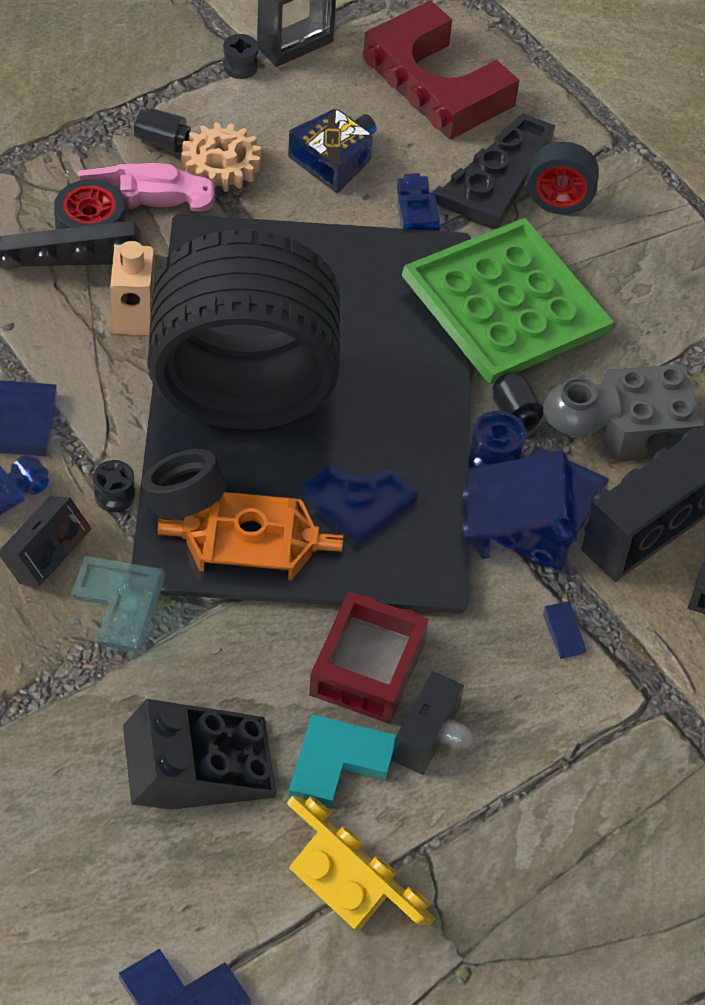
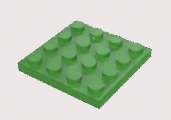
(507, 300)

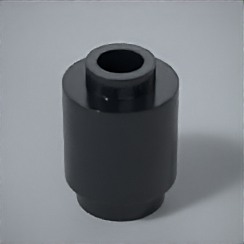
(161, 129)
(517, 397)

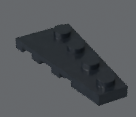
(496, 174)

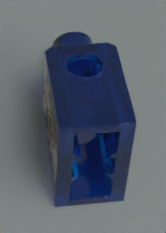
(333, 147)

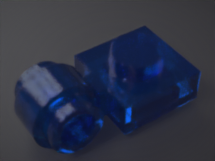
(415, 204)
(26, 476)

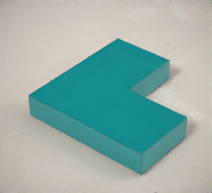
(336, 747)

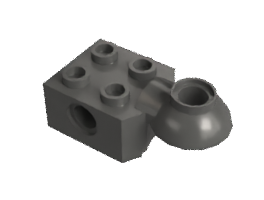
(635, 407)

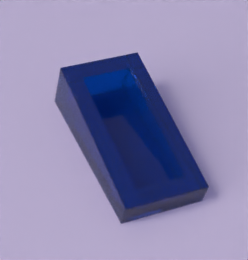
(564, 629)

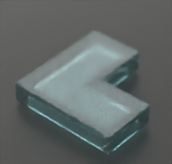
(130, 595)

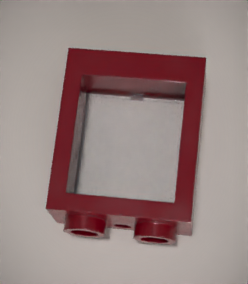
(368, 657)

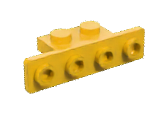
(347, 875)

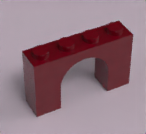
(448, 103)

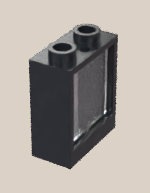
(287, 22)

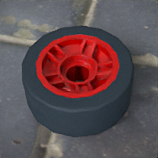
(578, 179)
(88, 204)

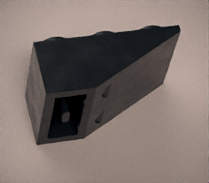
(196, 756)

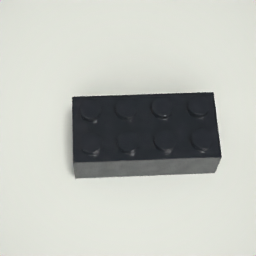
(648, 507)

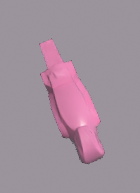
(156, 185)

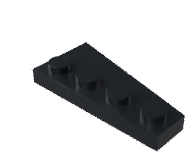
(68, 246)

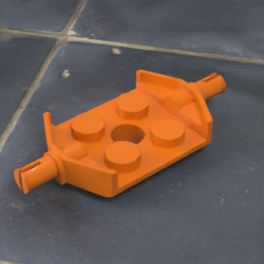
(280, 543)

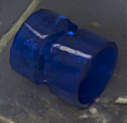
(496, 439)

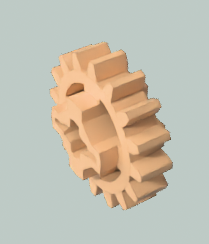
(219, 155)

